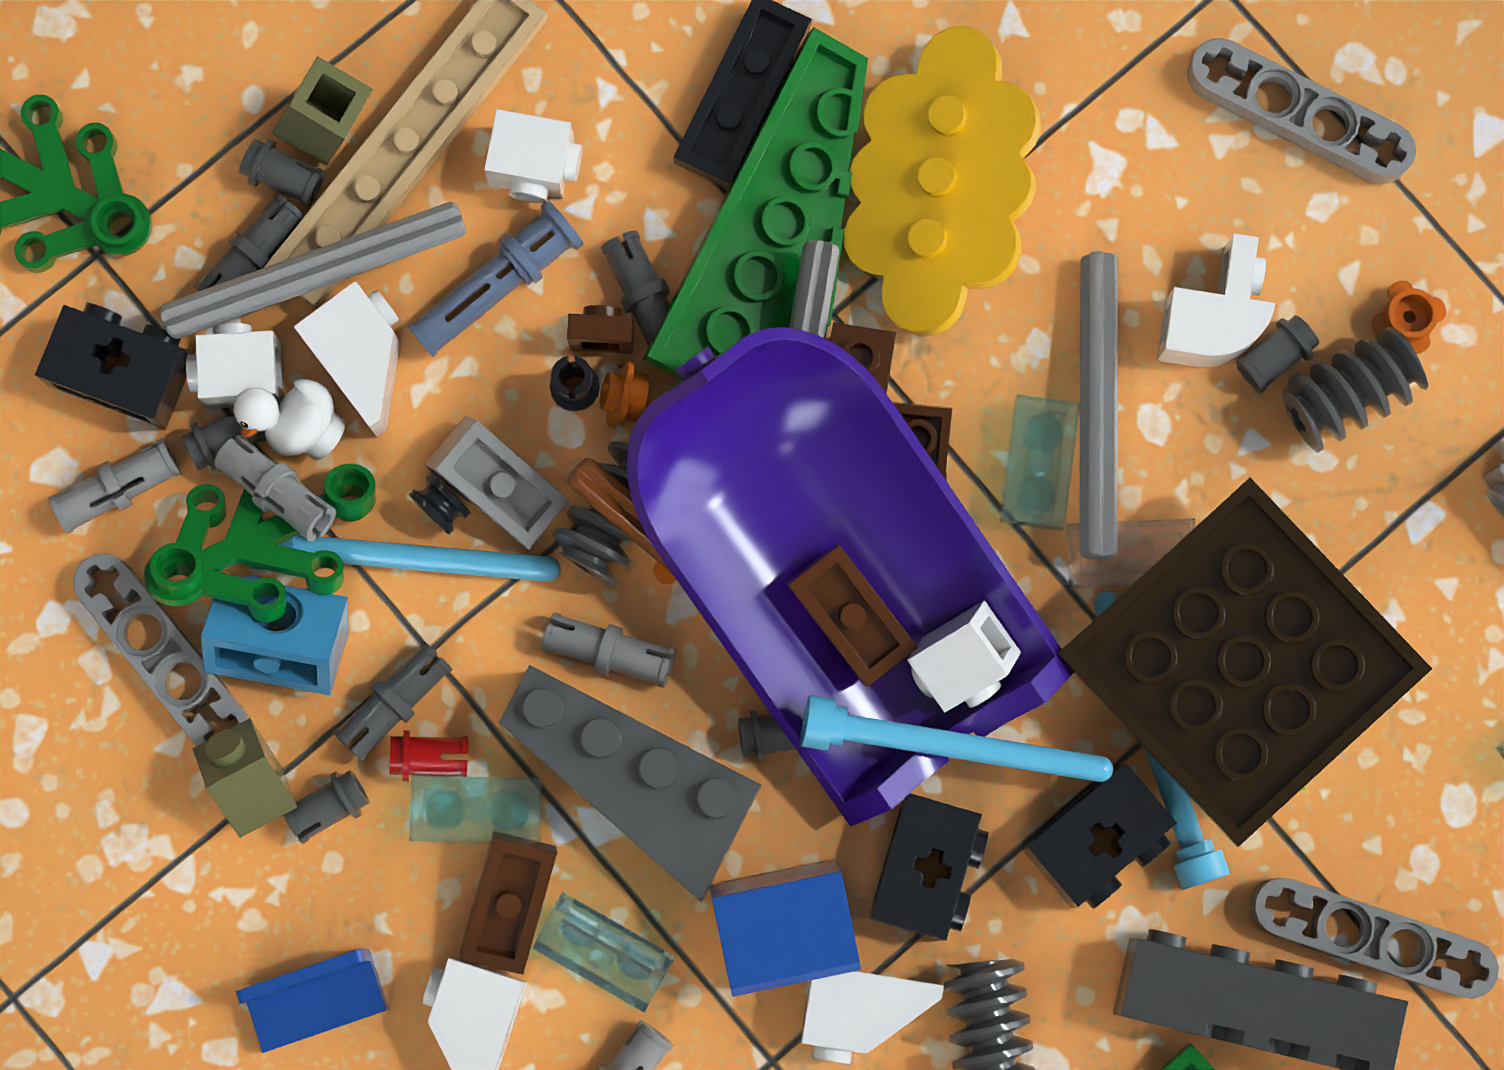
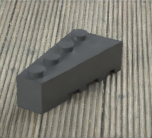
(645, 783)
(1259, 1006)

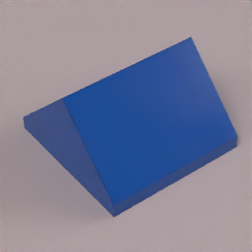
(785, 927)

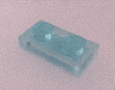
(1039, 462)
(474, 808)
(603, 952)

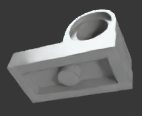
(496, 481)

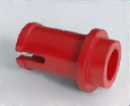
(422, 756)

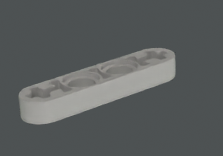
(1305, 101)
(157, 662)
(1372, 942)

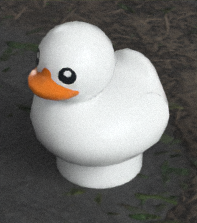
(296, 425)

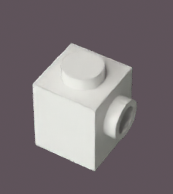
(532, 156)
(234, 362)
(964, 658)

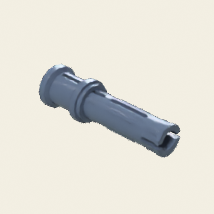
(436, 332)

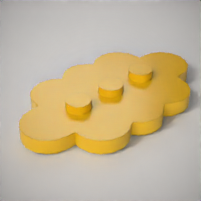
(942, 181)

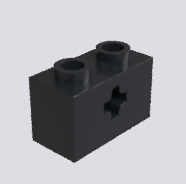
(78, 356)
(1117, 803)
(920, 828)

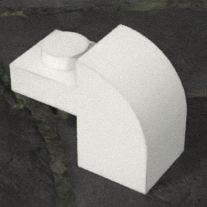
(1218, 327)

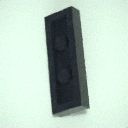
(742, 90)

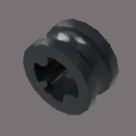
(439, 503)

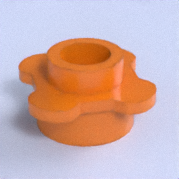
(1424, 307)
(624, 394)

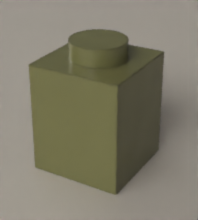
(322, 111)
(244, 777)

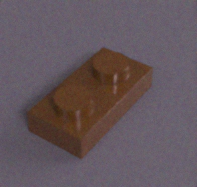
(851, 615)
(508, 902)

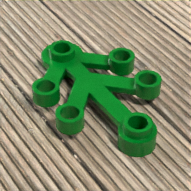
(56, 192)
(252, 545)

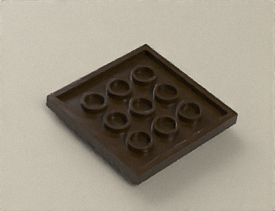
(1244, 662)

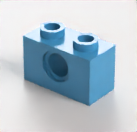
(296, 658)

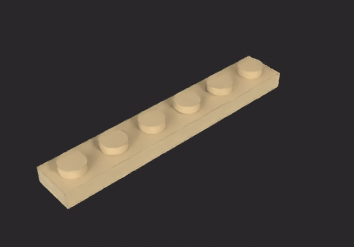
(417, 128)

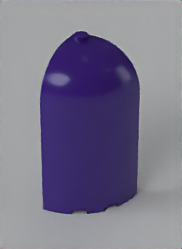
(766, 469)

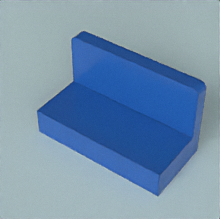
(314, 999)

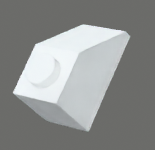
(357, 349)
(861, 1012)
(472, 1013)

